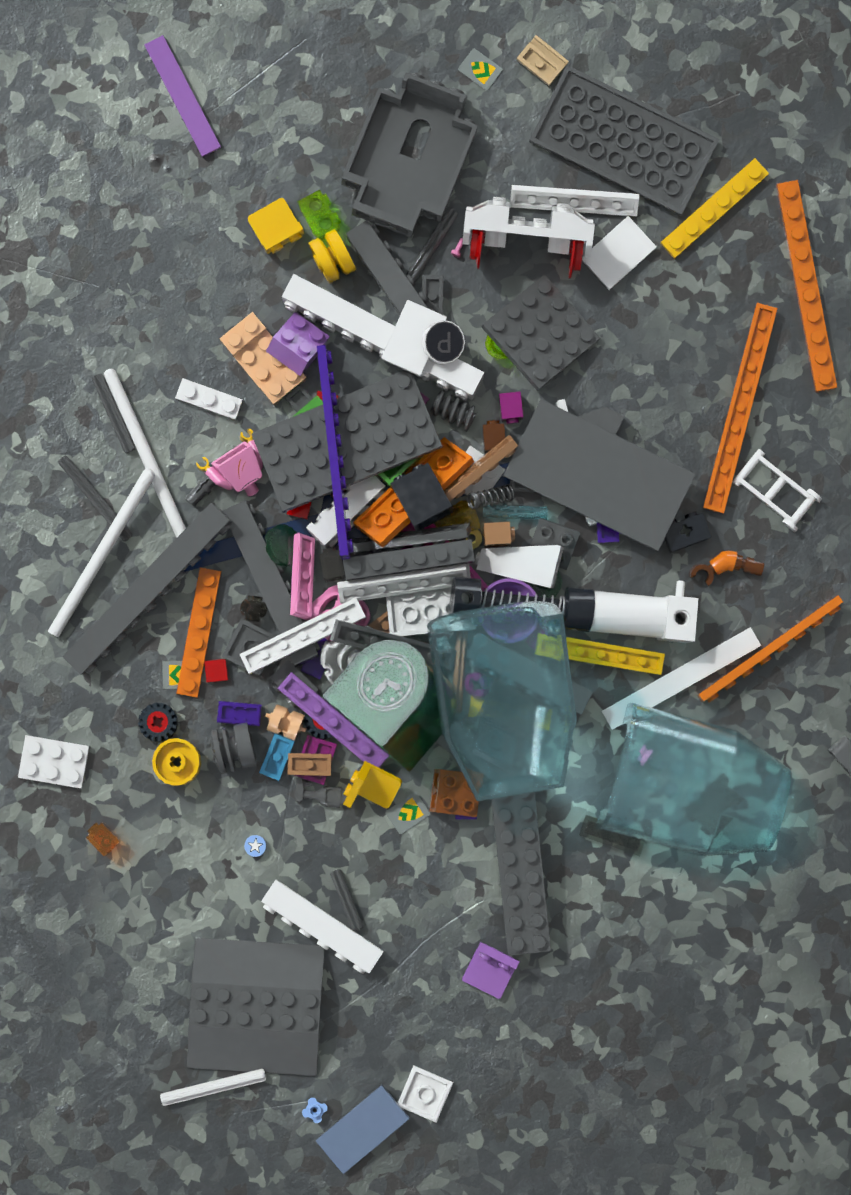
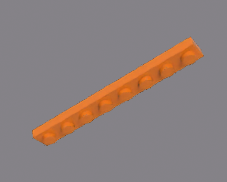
(764, 654)

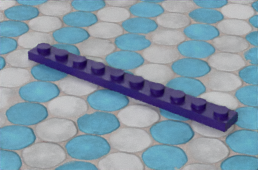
(336, 460)

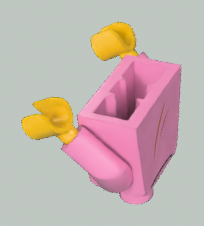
(237, 468)

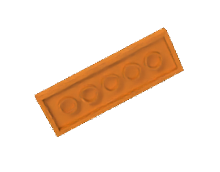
(387, 516)

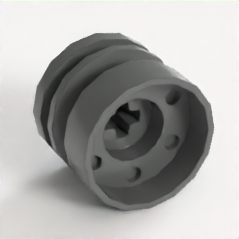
(233, 748)

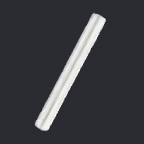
(213, 1087)

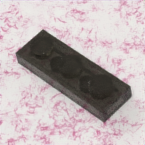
(620, 842)

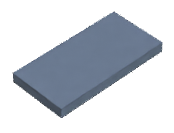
(362, 1129)

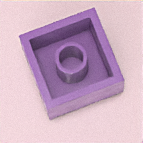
(297, 343)

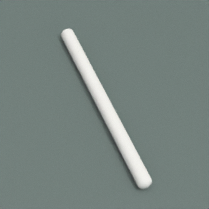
(144, 451)
(101, 552)

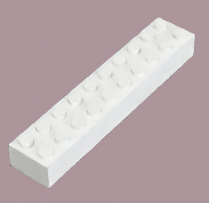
(372, 333)

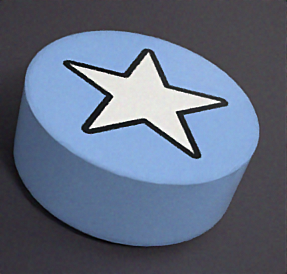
(255, 845)

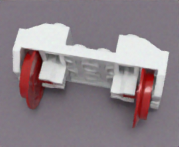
(563, 226)

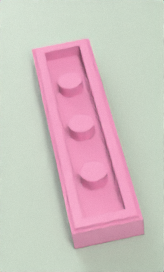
(302, 576)

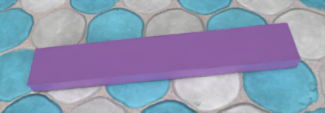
(182, 96)
(332, 721)

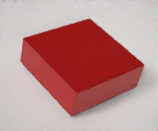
(216, 670)

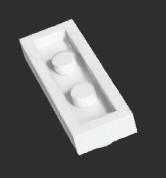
(209, 399)

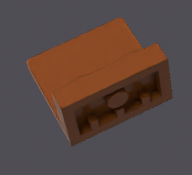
(452, 794)

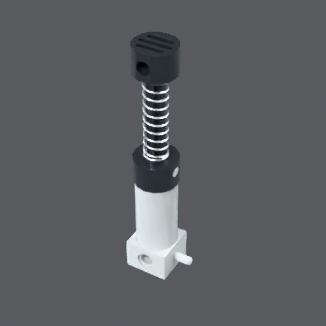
(598, 610)

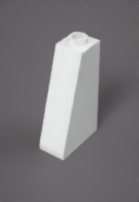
(527, 563)

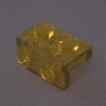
(462, 515)

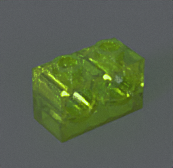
(314, 217)

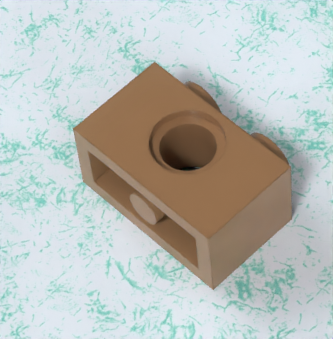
(498, 534)

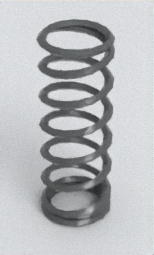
(478, 501)

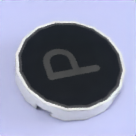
(443, 341)

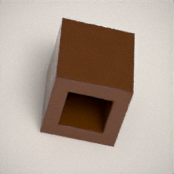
(493, 434)

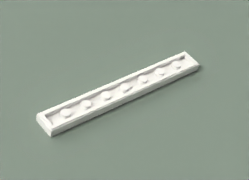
(684, 675)

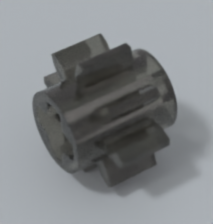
(253, 608)

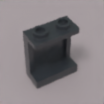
(422, 496)

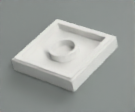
(425, 1093)

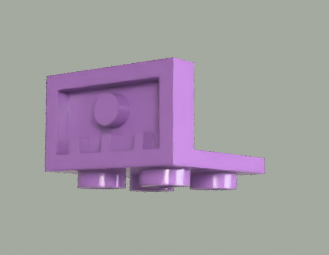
(490, 970)

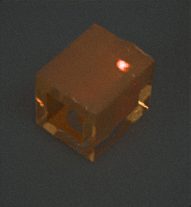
(102, 838)

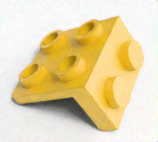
(275, 226)
(373, 785)

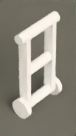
(788, 521)

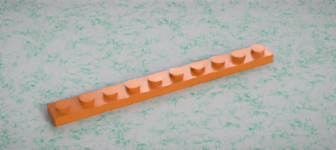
(806, 286)
(740, 408)

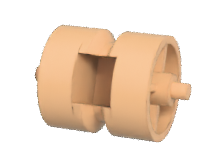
(283, 721)

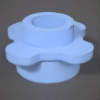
(316, 1116)

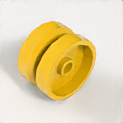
(331, 256)
(165, 768)

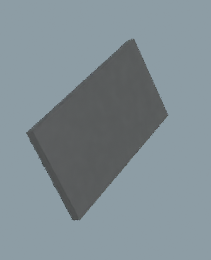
(599, 475)

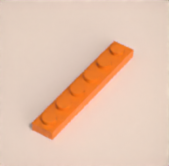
(198, 632)

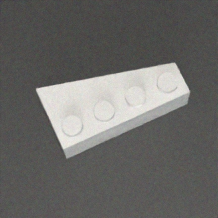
(359, 498)

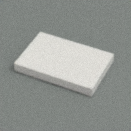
(619, 253)
(405, 343)

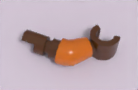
(727, 562)

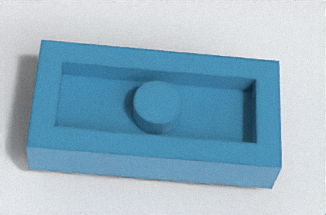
(276, 757)

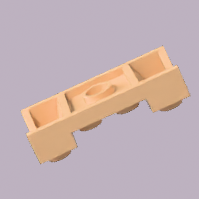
(248, 346)

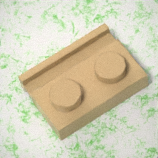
(542, 60)

